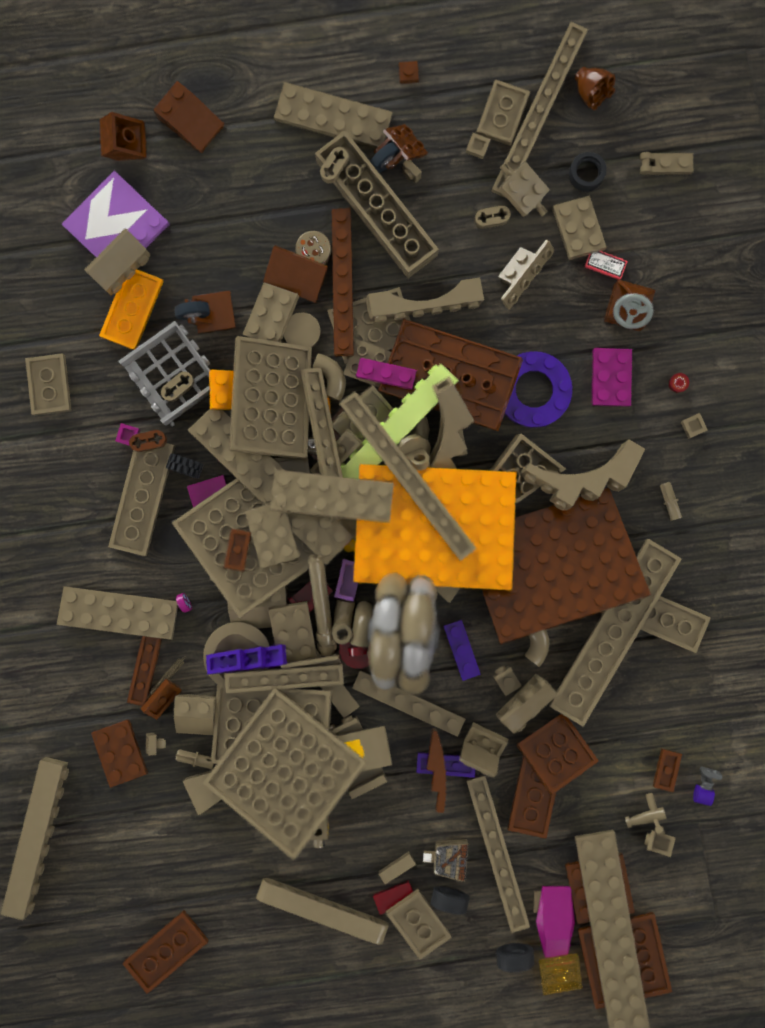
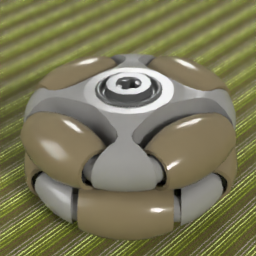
(403, 633)

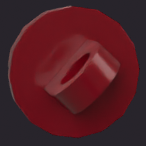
(354, 656)

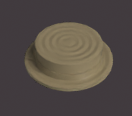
(233, 637)

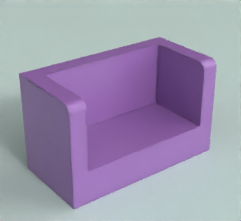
(346, 586)

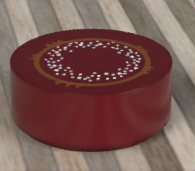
(679, 383)

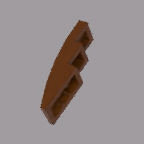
(436, 764)

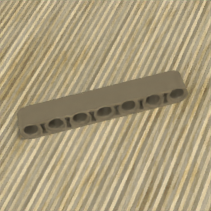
(322, 911)

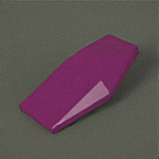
(555, 920)

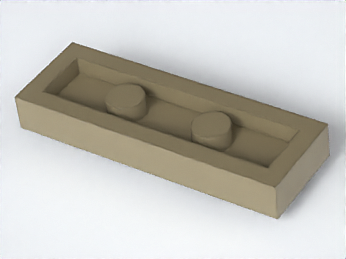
(345, 445)

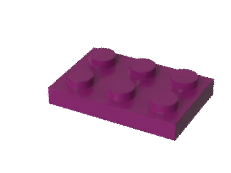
(611, 377)

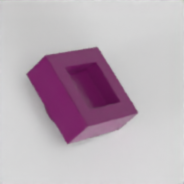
(125, 433)

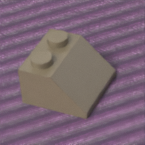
(194, 714)

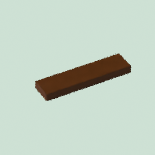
(144, 670)

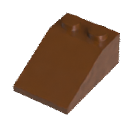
(188, 117)

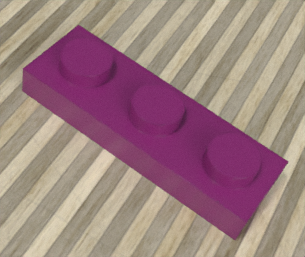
(386, 373)

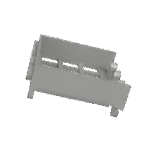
(148, 390)

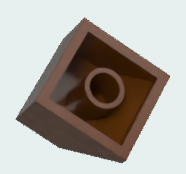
(122, 137)

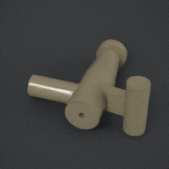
(654, 815)

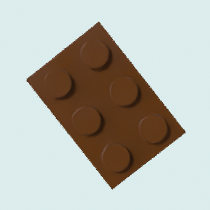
(119, 753)

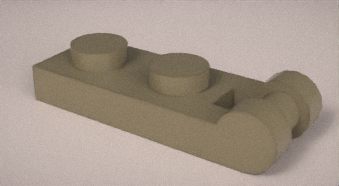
(666, 163)

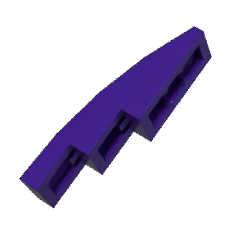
(246, 659)

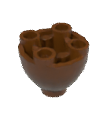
(595, 85)

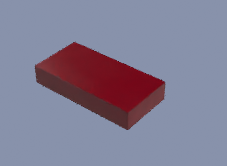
(389, 897)

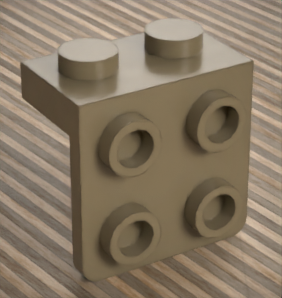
(482, 749)

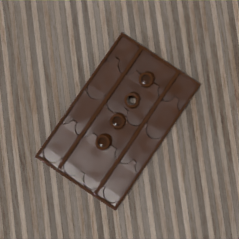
(483, 372)

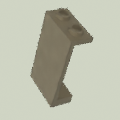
(367, 779)

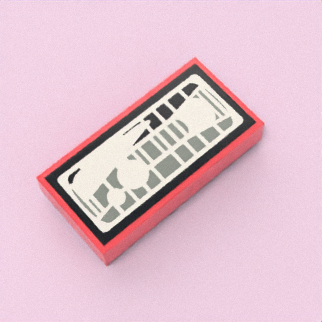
(606, 264)

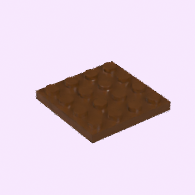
(649, 955)

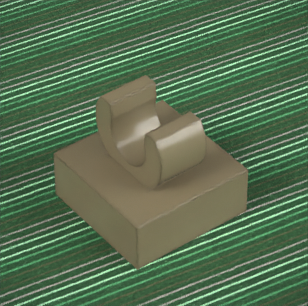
(153, 743)

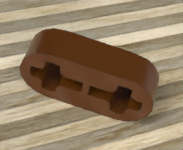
(146, 436)

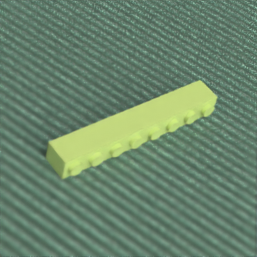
(401, 420)

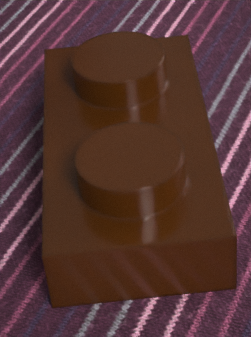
(237, 550)
(161, 699)
(667, 770)

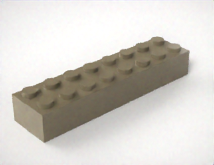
(380, 207)

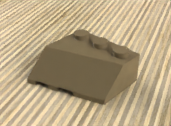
(517, 456)
(526, 703)

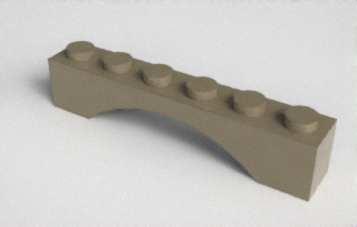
(386, 305)

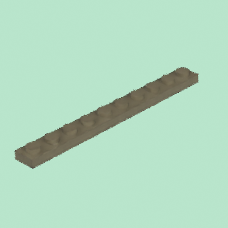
(543, 101)
(407, 476)

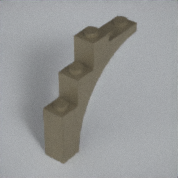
(453, 417)
(567, 487)

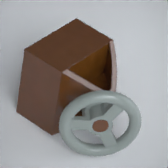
(630, 305)

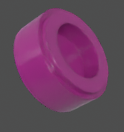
(183, 602)

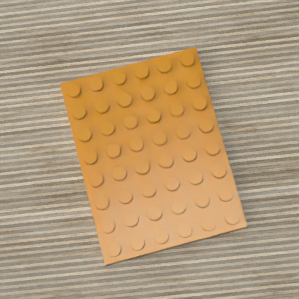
(411, 545)

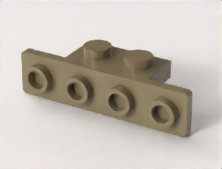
(522, 270)

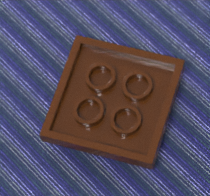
(557, 753)
(578, 895)

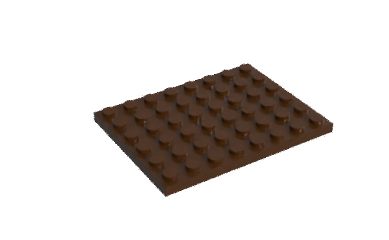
(566, 568)

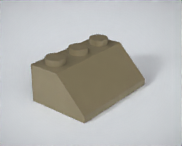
(118, 262)
(260, 616)

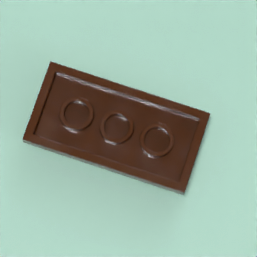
(531, 804)
(165, 952)

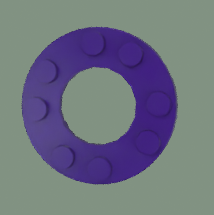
(560, 396)

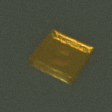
(560, 974)

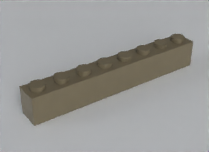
(34, 838)

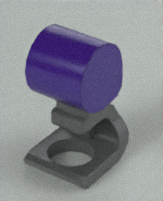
(704, 793)

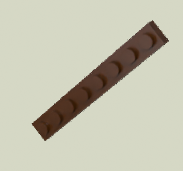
(342, 282)

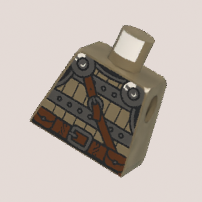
(449, 858)

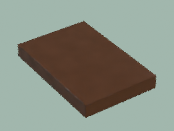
(295, 273)

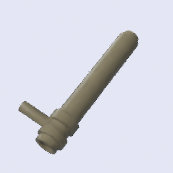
(326, 643)

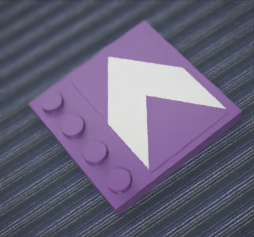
(112, 210)

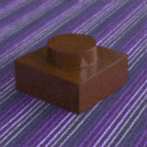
(408, 72)

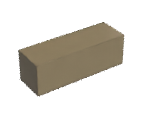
(397, 867)

